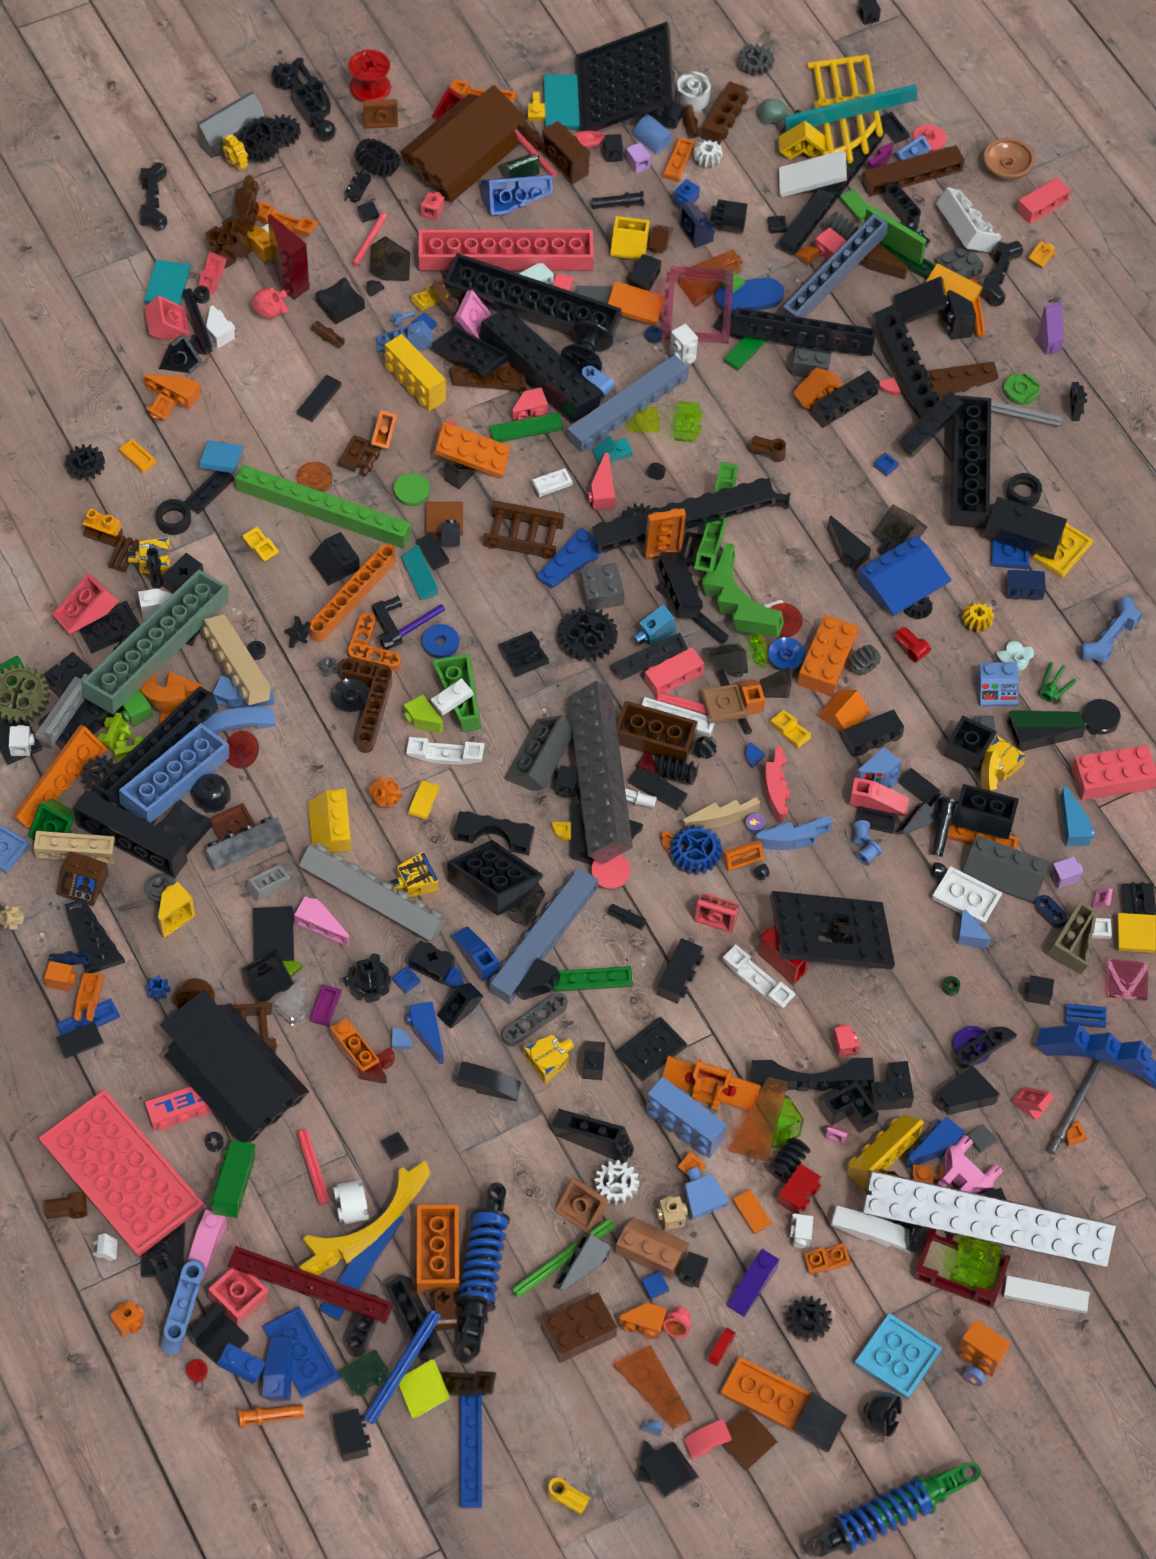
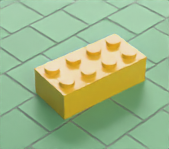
(415, 372)

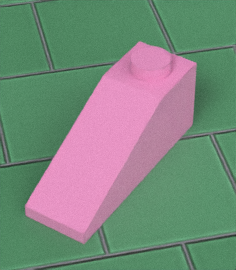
(316, 918)
(207, 1238)

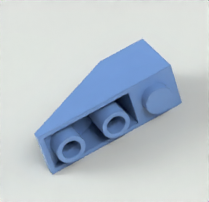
(417, 334)
(228, 695)

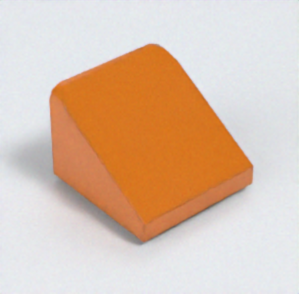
(808, 254)

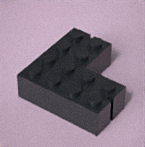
(88, 713)

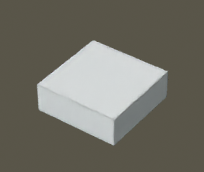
(1102, 928)

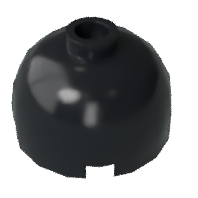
(211, 793)
(882, 1413)

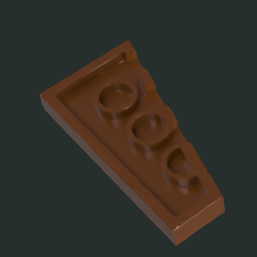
(961, 377)
(503, 378)

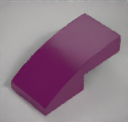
(883, 155)

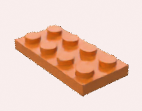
(472, 450)
(664, 532)
(765, 1393)

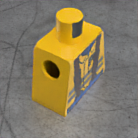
(416, 876)

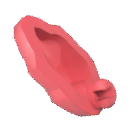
(590, 138)

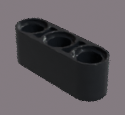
(901, 204)
(360, 1335)

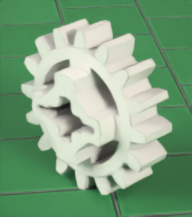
(616, 1174)

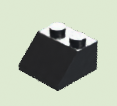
(335, 559)
(267, 976)

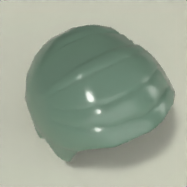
(772, 111)

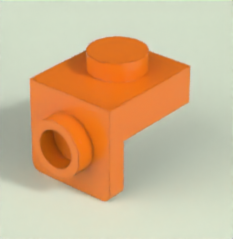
(161, 407)

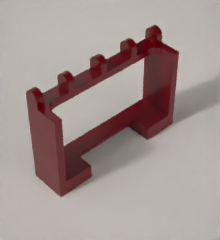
(931, 1276)

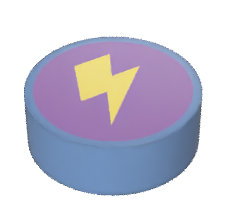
(755, 823)
(974, 1376)

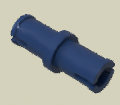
(70, 958)

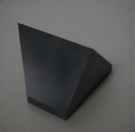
(180, 356)

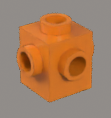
(385, 792)
(127, 1318)

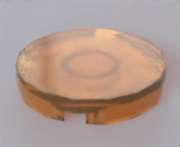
(315, 475)

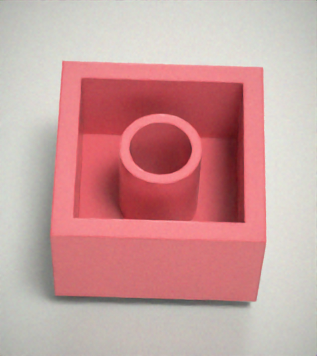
(238, 1294)

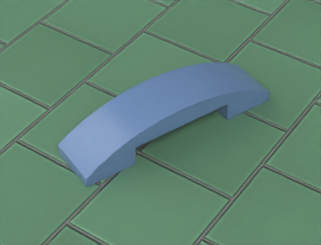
(241, 717)

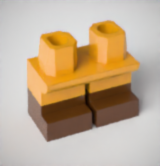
(102, 528)

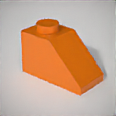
(384, 429)

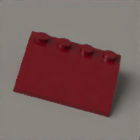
(288, 258)

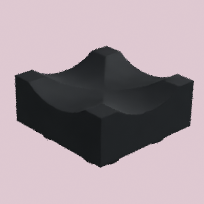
(340, 301)
(186, 824)

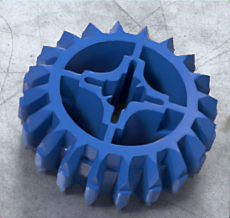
(696, 843)

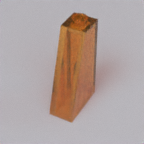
(700, 289)

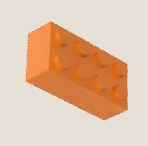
(828, 655)
(437, 1248)

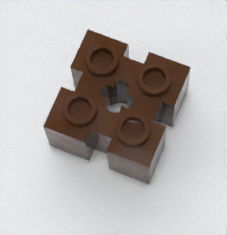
(229, 240)

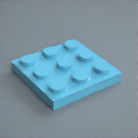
(898, 1356)

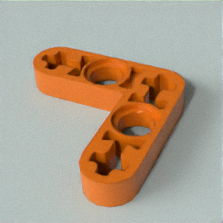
(363, 646)

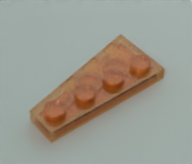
(758, 1131)
(654, 1385)

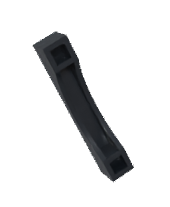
(855, 1070)

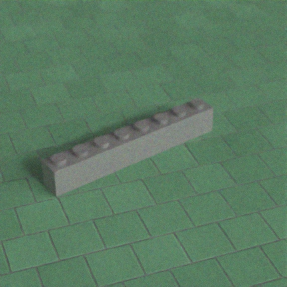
(372, 891)

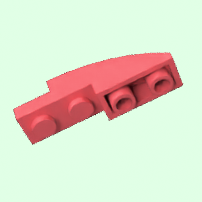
(775, 786)

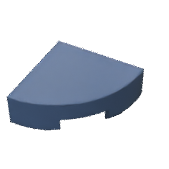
(400, 1039)
(655, 1428)

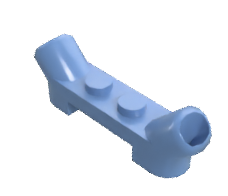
(1102, 650)
(182, 1306)

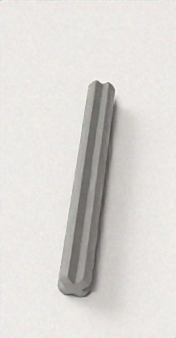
(1025, 413)

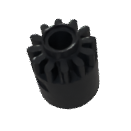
(729, 215)

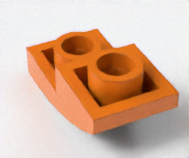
(827, 1259)

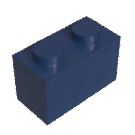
(1025, 585)

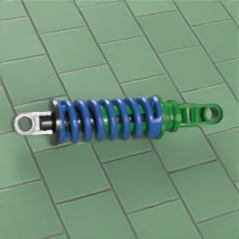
(850, 1528)

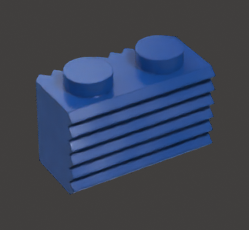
(241, 1363)

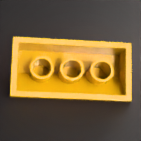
(886, 1148)

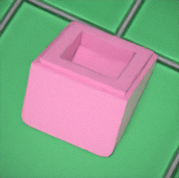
(836, 1134)

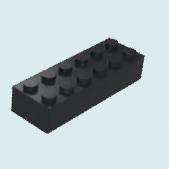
(131, 833)

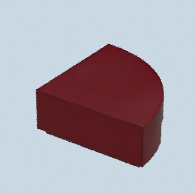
(647, 763)

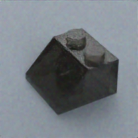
(389, 261)

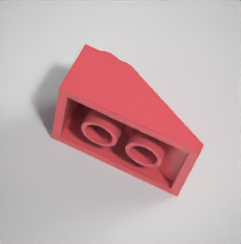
(85, 604)

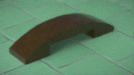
(469, 1384)

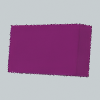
(325, 1005)

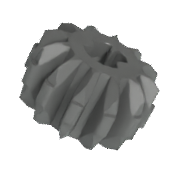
(864, 660)

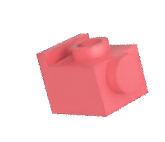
(434, 202)
(845, 1041)

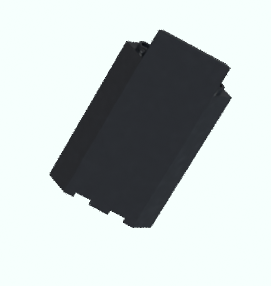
(230, 1066)

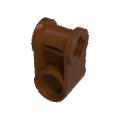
(446, 1310)

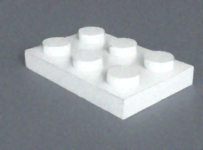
(964, 892)

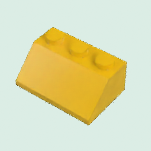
(330, 820)

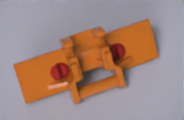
(711, 1083)

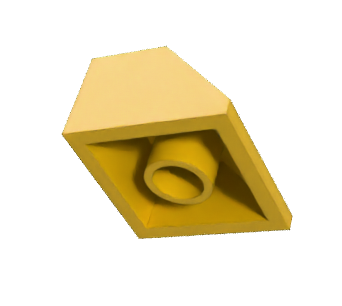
(175, 909)

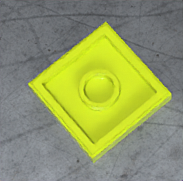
(423, 1389)

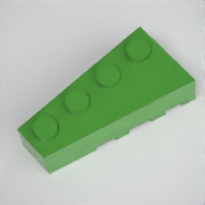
(451, 670)

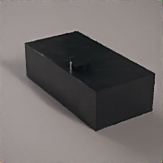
(1025, 528)

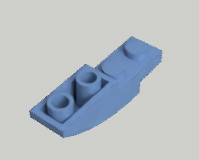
(787, 837)

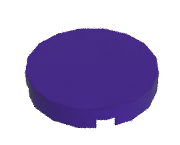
(966, 1036)

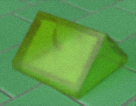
(789, 1123)

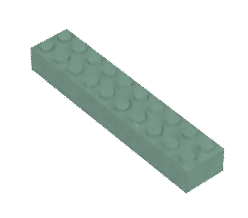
(154, 642)

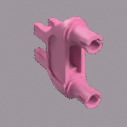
(964, 1172)

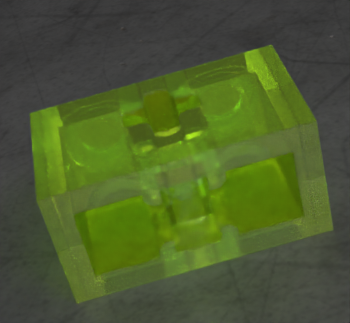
(687, 421)

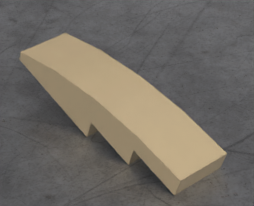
(714, 816)

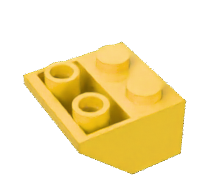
(630, 237)

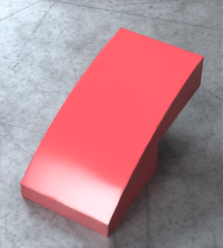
(213, 272)
(706, 1438)

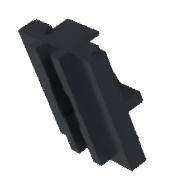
(1138, 890)

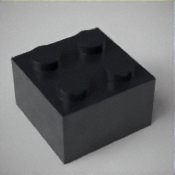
(969, 743)

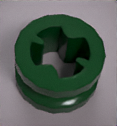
(951, 979)

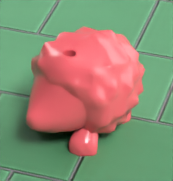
(269, 302)

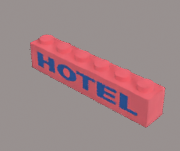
(176, 1108)

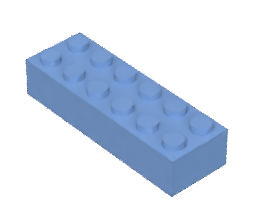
(174, 773)

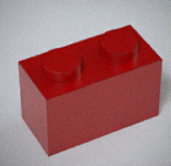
(799, 1189)

